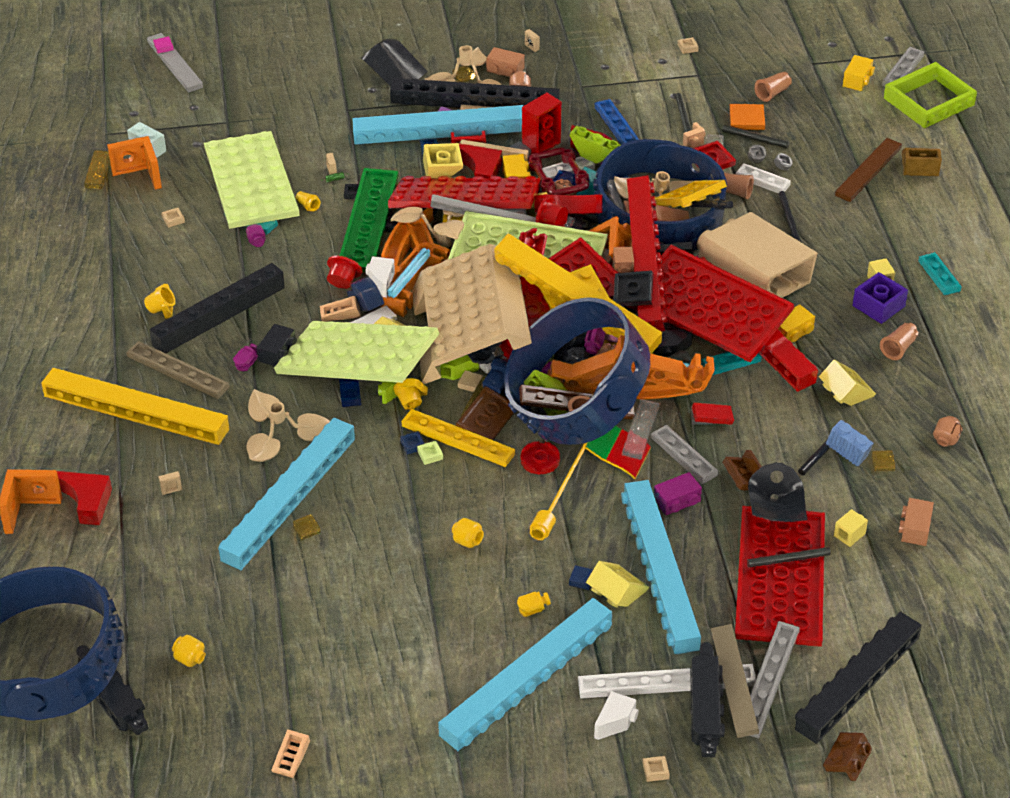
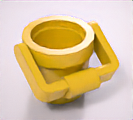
(161, 300)
(410, 392)

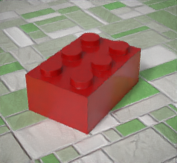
(541, 123)

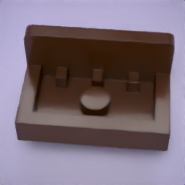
(742, 468)
(848, 754)

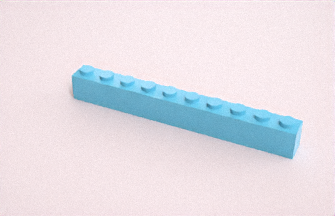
(437, 124)
(286, 494)
(661, 568)
(525, 674)

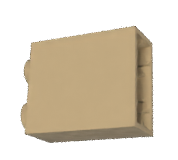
(759, 254)

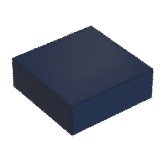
(411, 442)
(579, 577)

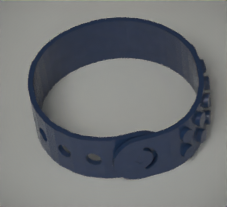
(658, 156)
(613, 395)
(77, 687)

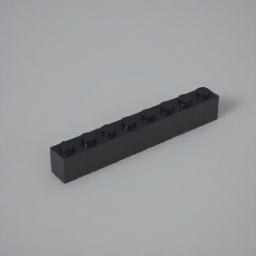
(217, 308)
(857, 677)

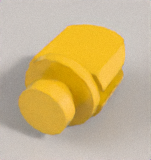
(532, 603)

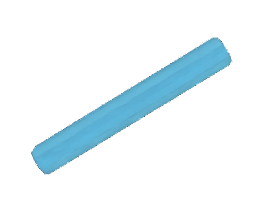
(408, 273)

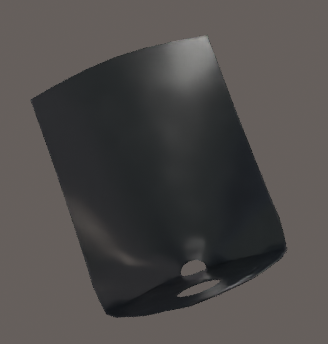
(392, 61)
(790, 492)

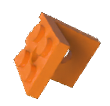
(141, 158)
(618, 234)
(21, 487)

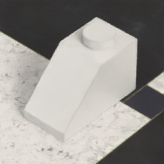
(381, 272)
(615, 715)

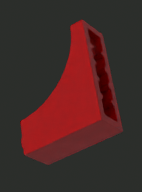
(481, 160)
(574, 203)
(89, 492)

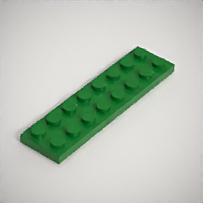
(369, 216)

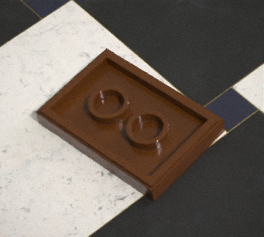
(486, 414)

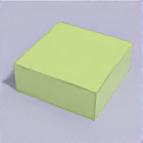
(430, 452)

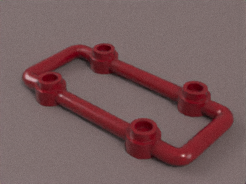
(568, 157)

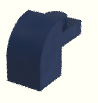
(366, 294)
(495, 377)

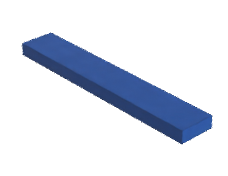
(615, 121)

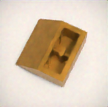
(921, 161)

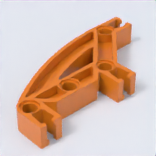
(396, 247)
(665, 377)

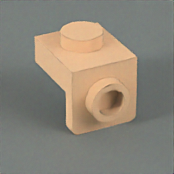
(694, 137)

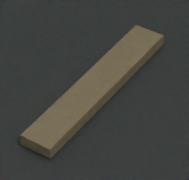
(178, 370)
(735, 681)

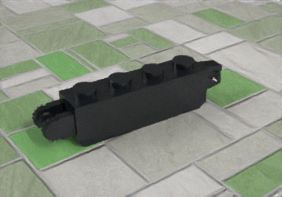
(119, 701)
(705, 701)

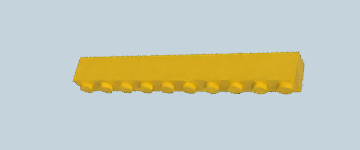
(562, 284)
(136, 406)

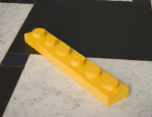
(458, 437)

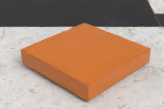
(747, 116)

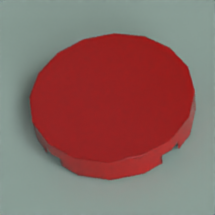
(540, 457)

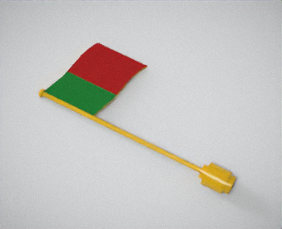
(607, 448)

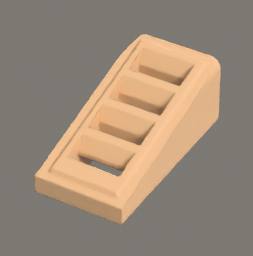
(347, 309)
(295, 737)

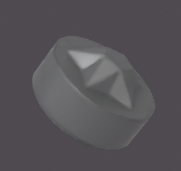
(756, 153)
(783, 161)

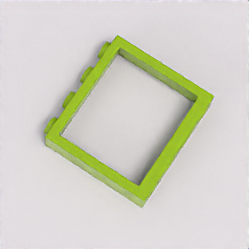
(896, 90)

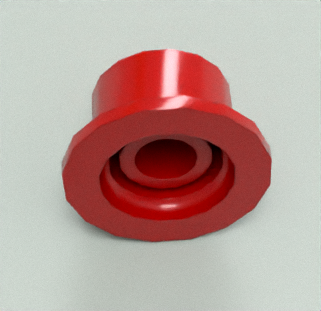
(551, 213)
(342, 271)

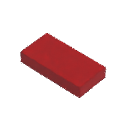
(712, 413)

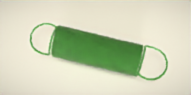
(337, 176)

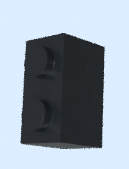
(276, 344)

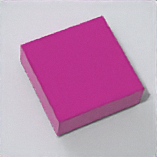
(163, 45)

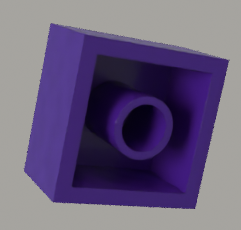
(880, 297)

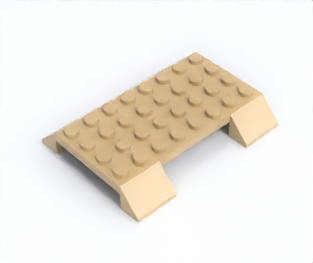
(471, 305)

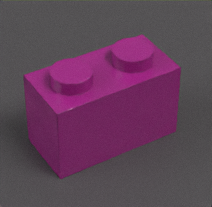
(677, 493)

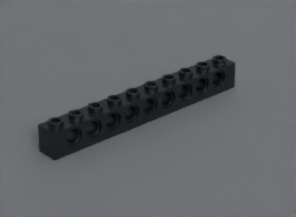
(461, 93)

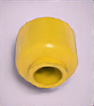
(467, 533)
(188, 650)

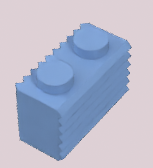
(849, 443)

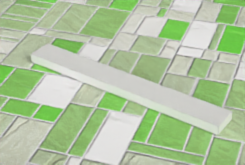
(644, 682)

